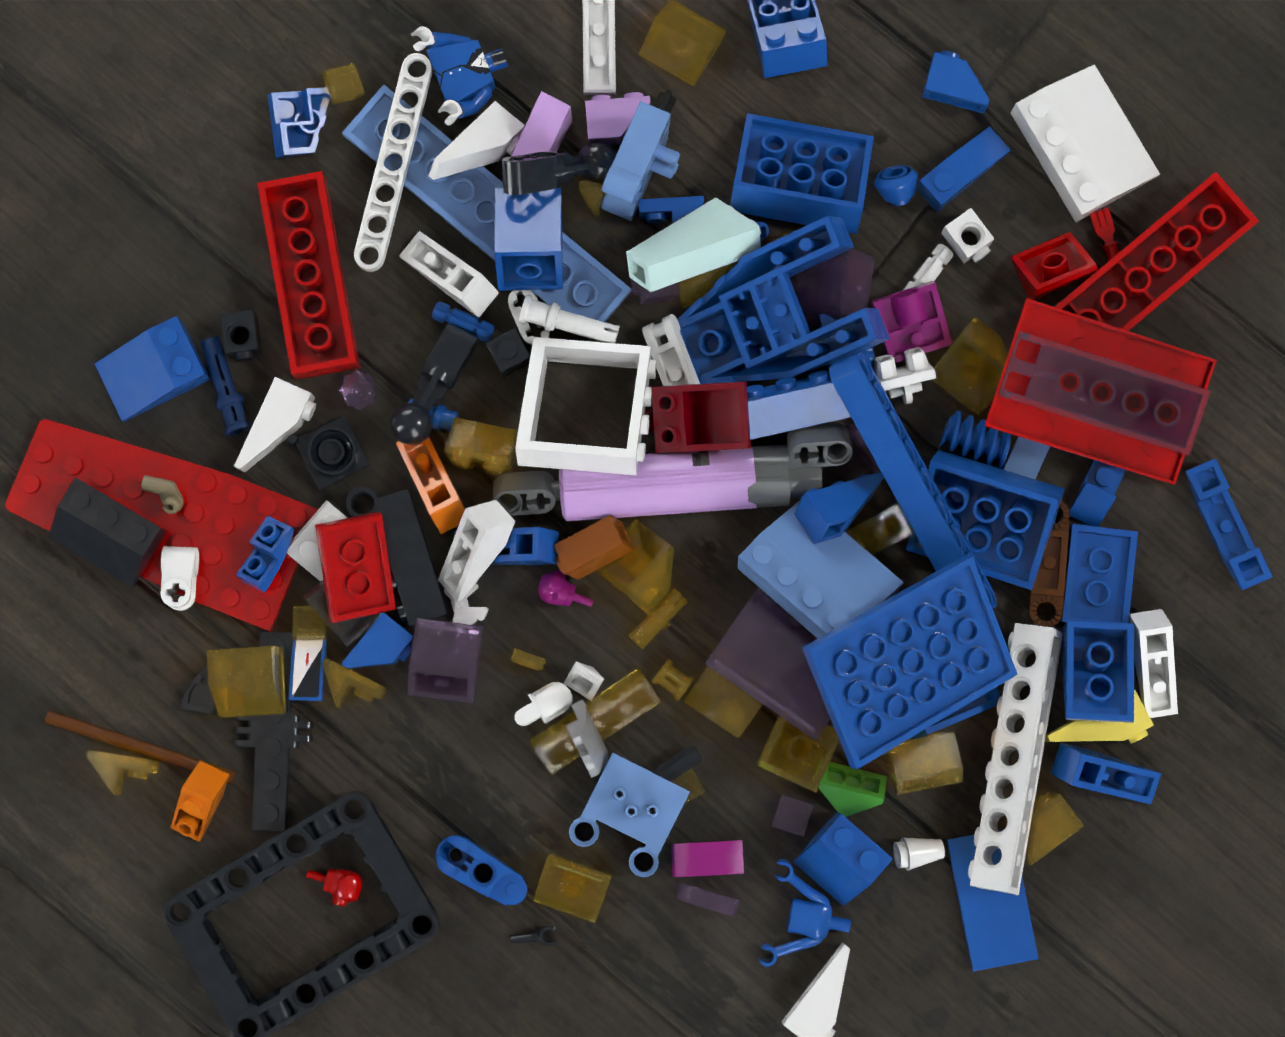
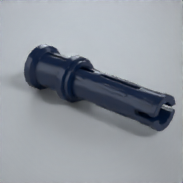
(226, 403)

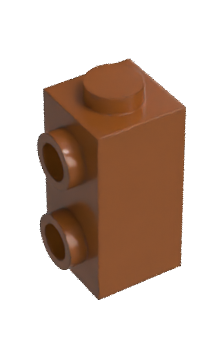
(593, 548)

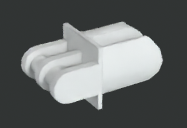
(546, 704)

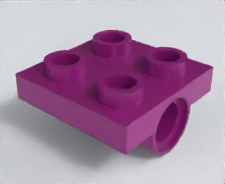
(913, 320)

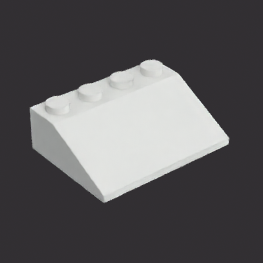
(1084, 142)

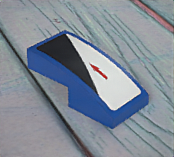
(307, 670)

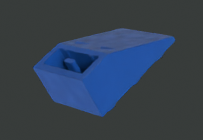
(788, 36)

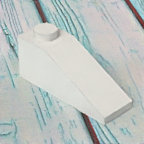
(480, 144)
(449, 274)
(278, 418)
(476, 544)
(1155, 662)
(818, 1006)

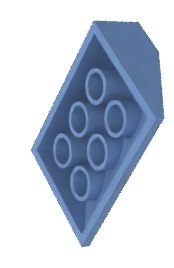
(816, 582)

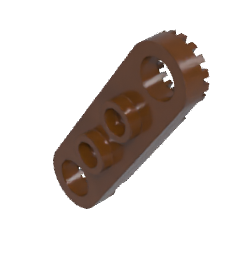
(1050, 580)

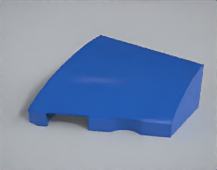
(297, 120)

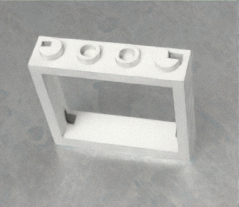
(585, 457)

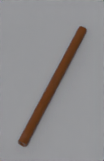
(129, 743)

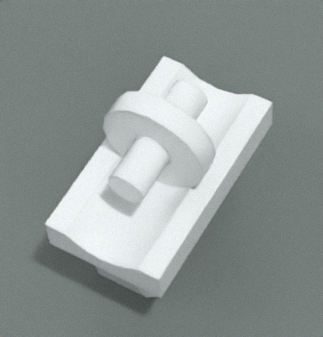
(904, 379)

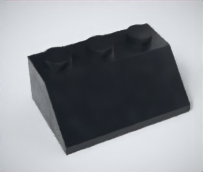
(105, 532)

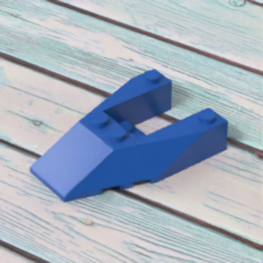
(754, 323)

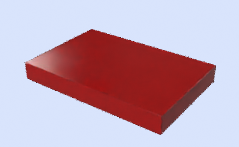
(355, 567)

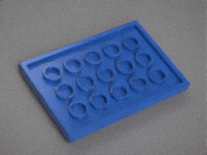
(910, 661)

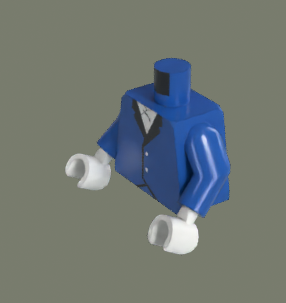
(460, 71)

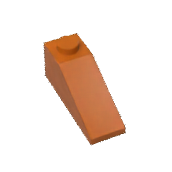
(433, 484)

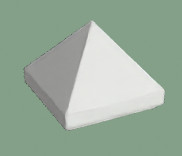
(584, 680)

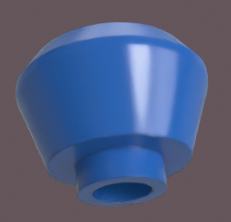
(897, 184)

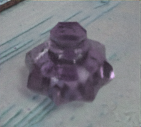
(358, 389)

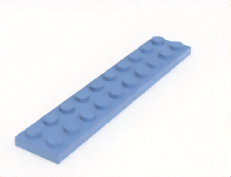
(468, 205)

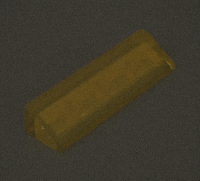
(609, 712)

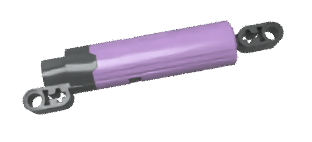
(684, 480)

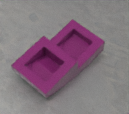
(707, 858)

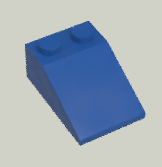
(152, 369)
(1098, 671)

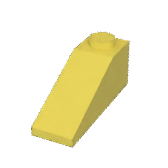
(1105, 731)

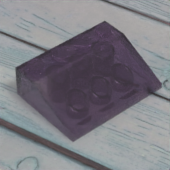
(767, 661)

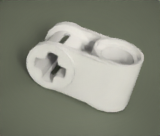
(180, 570)

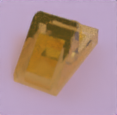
(882, 530)
(342, 680)
(113, 766)

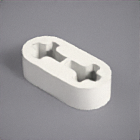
(523, 328)

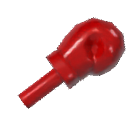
(342, 884)

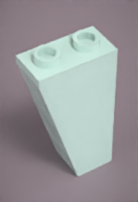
(693, 245)

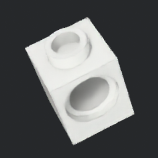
(968, 223)

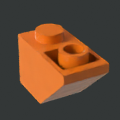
(199, 800)

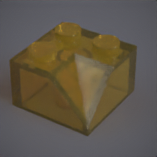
(723, 702)

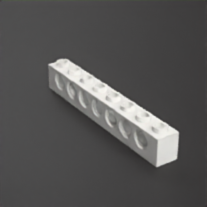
(1024, 774)

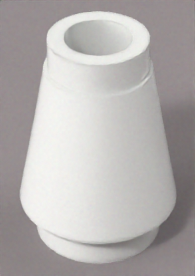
(915, 852)

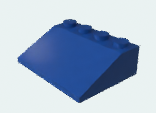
(801, 172)
(999, 514)

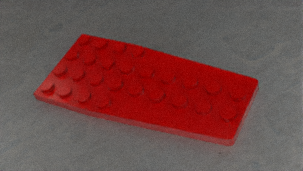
(216, 514)

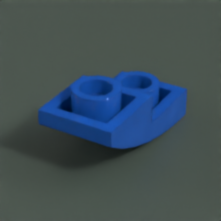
(269, 551)

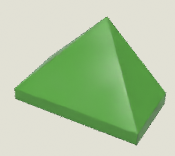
(852, 789)

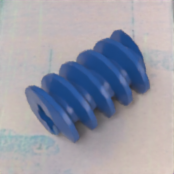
(976, 439)

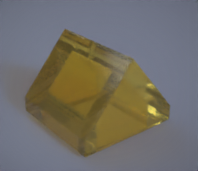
(592, 196)

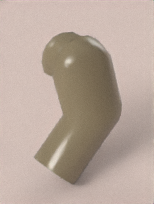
(167, 491)

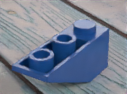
(832, 509)

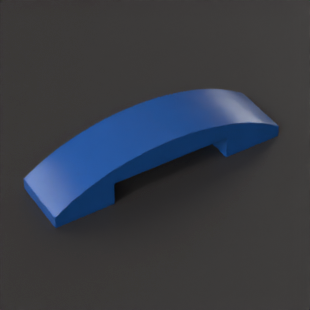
(1226, 526)

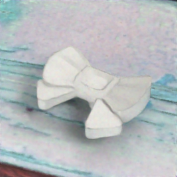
(464, 613)

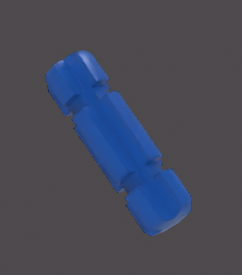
(464, 320)

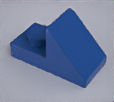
(661, 208)
(1096, 493)

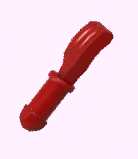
(1104, 229)

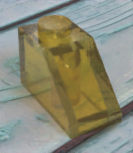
(1050, 826)

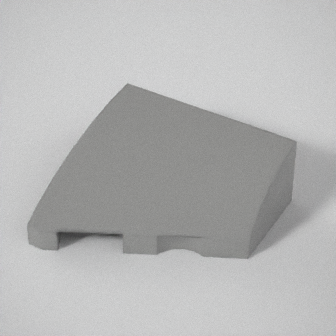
(588, 740)

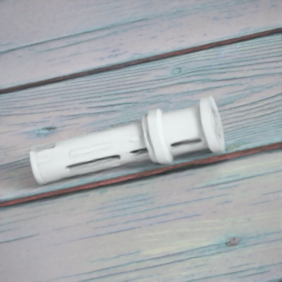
(553, 317)

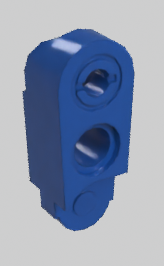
(505, 885)

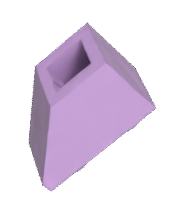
(610, 118)

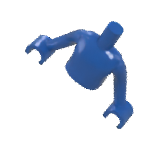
(805, 918)

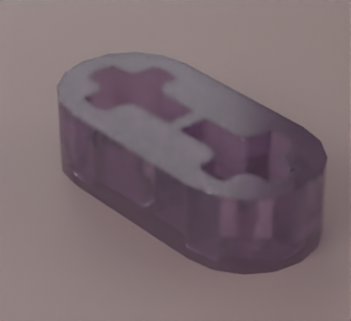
(707, 899)

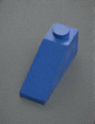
(962, 169)
(529, 547)
(1105, 774)

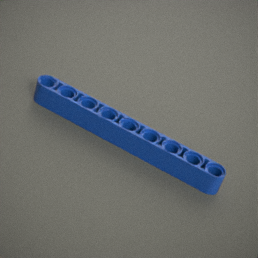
(901, 464)

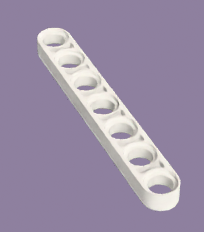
(389, 146)

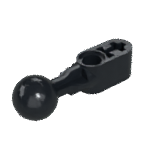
(548, 169)
(412, 421)

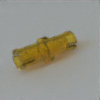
(658, 619)

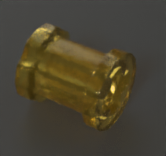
(673, 680)

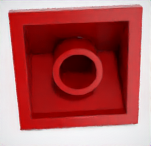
(1053, 266)

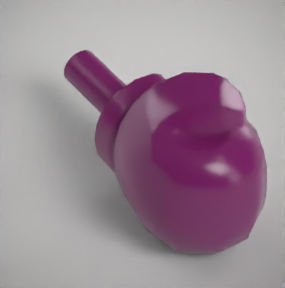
(557, 591)

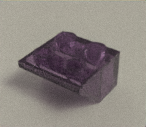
(836, 285)
(445, 660)

